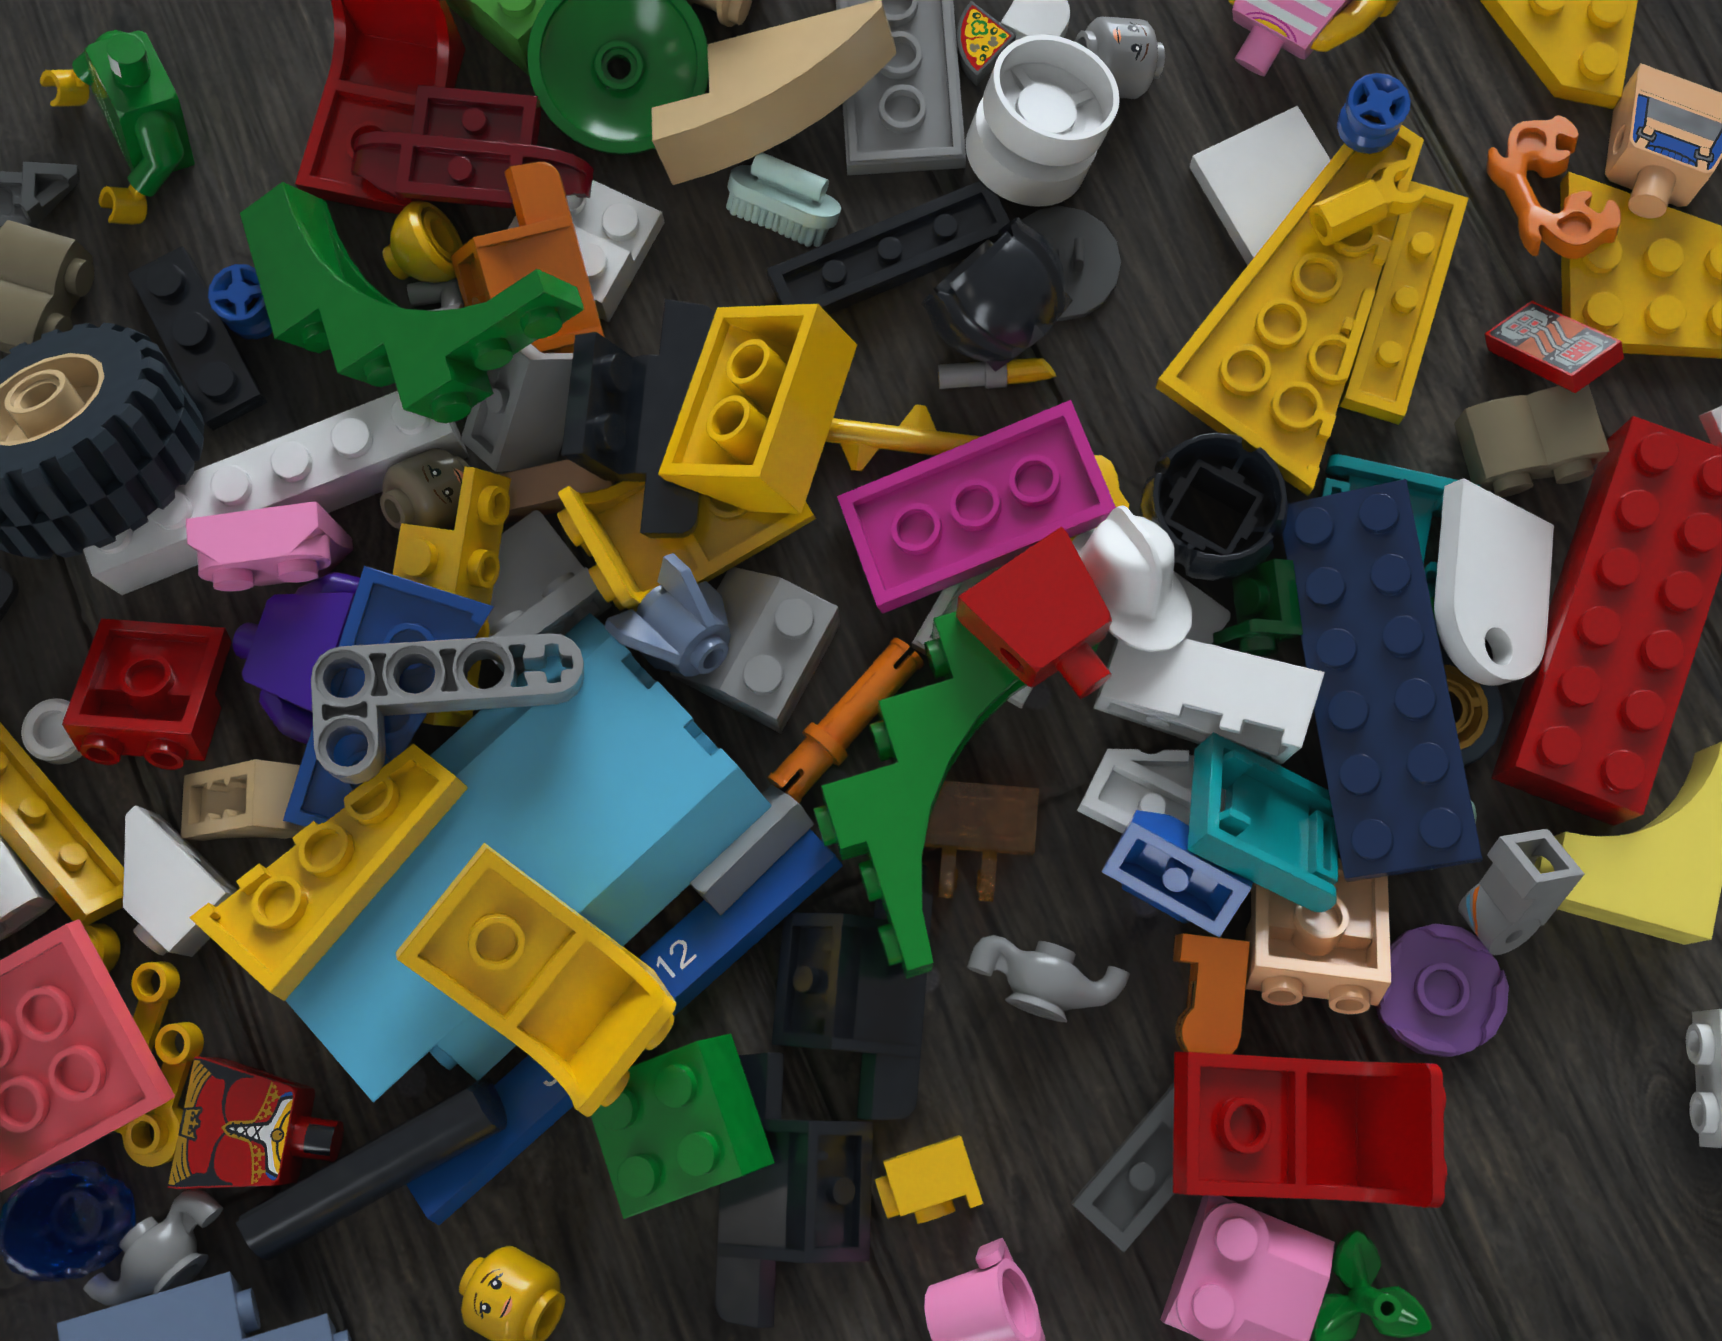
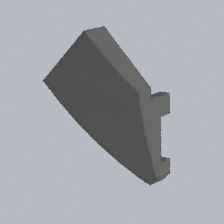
(35, 191)

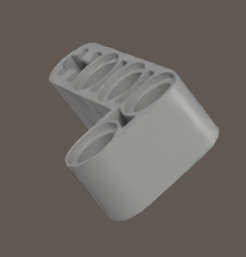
(449, 691)

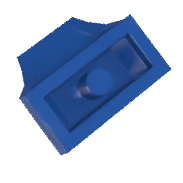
(1159, 870)

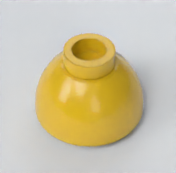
(422, 244)

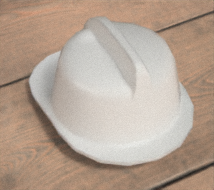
(1136, 579)

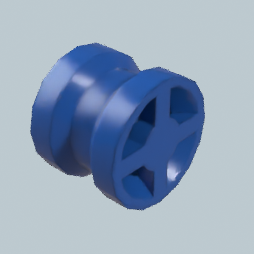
(1381, 98)
(229, 296)

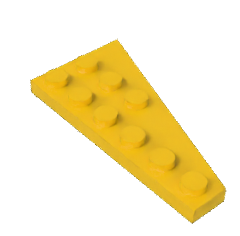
(1651, 285)
(1291, 325)

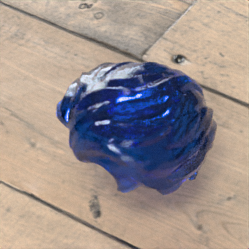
(65, 1222)

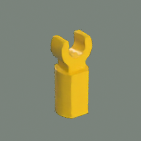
(1363, 205)

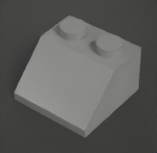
(773, 646)

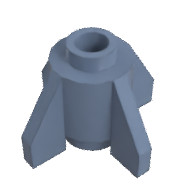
(677, 623)

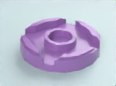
(1443, 991)

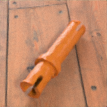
(845, 720)

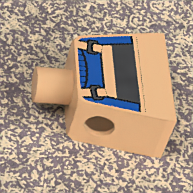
(1663, 140)

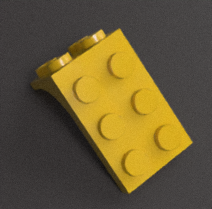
(629, 562)
(541, 978)

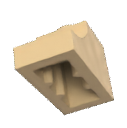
(239, 801)

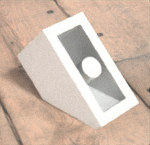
(167, 884)

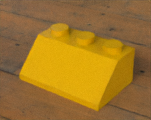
(760, 406)

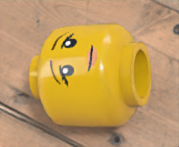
(511, 1296)

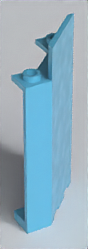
(587, 796)

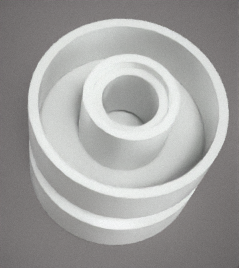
(1041, 120)

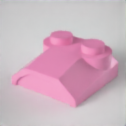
(267, 546)
(1248, 1276)

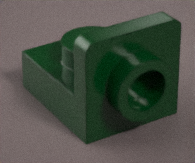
(1264, 608)

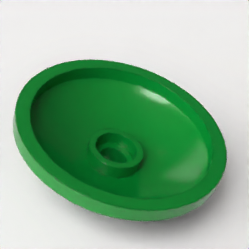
(571, 57)

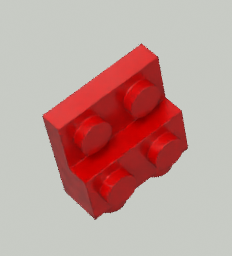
(148, 692)

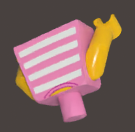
(1300, 26)

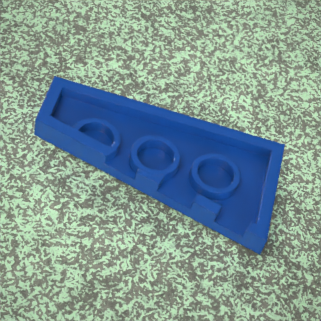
(381, 613)

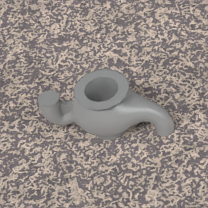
(1045, 978)
(159, 1253)

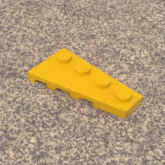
(311, 894)

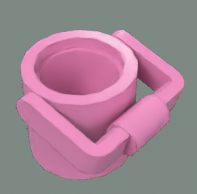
(984, 1302)

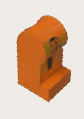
(1214, 993)

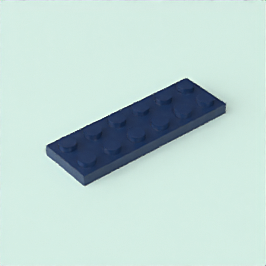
(1384, 689)

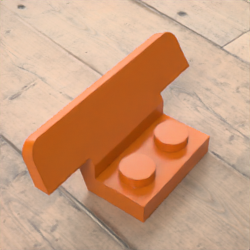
(541, 242)

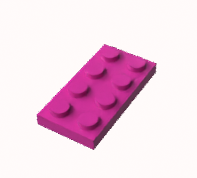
(975, 506)

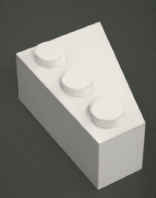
(1211, 690)

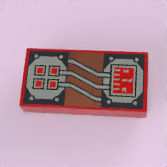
(1554, 346)

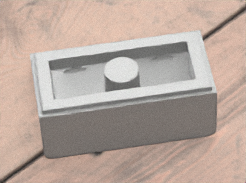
(753, 851)

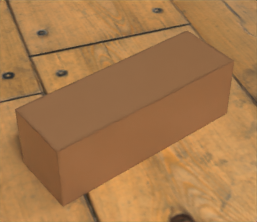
(539, 487)

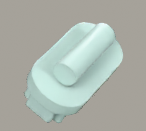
(783, 199)

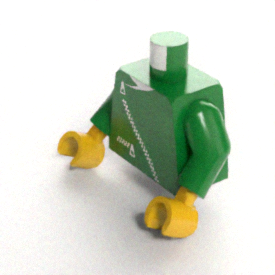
(138, 109)

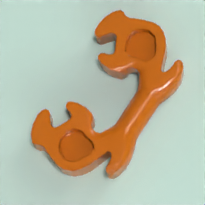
(1534, 148)

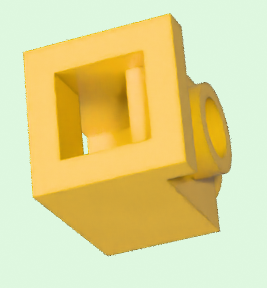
(928, 1181)

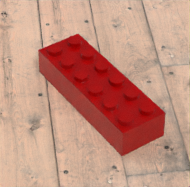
(1621, 627)

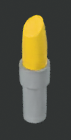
(981, 373)

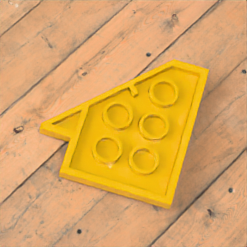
(1572, 44)

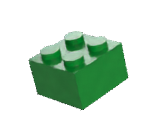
(681, 1126)

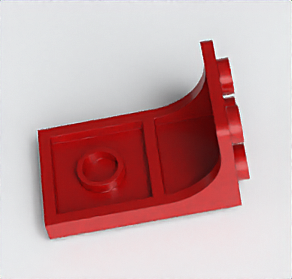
(372, 86)
(1309, 1129)

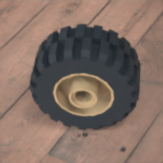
(89, 439)

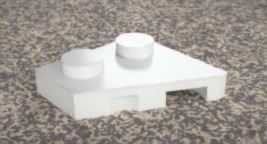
(1142, 782)

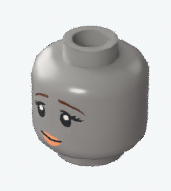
(1127, 50)

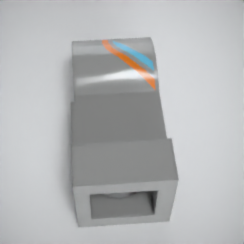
(1514, 895)

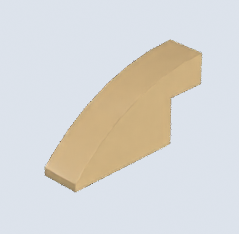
(771, 88)

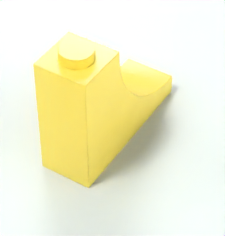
(1663, 875)

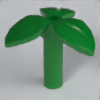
(1390, 1308)

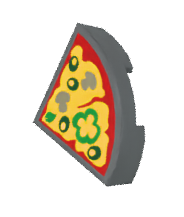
(980, 42)

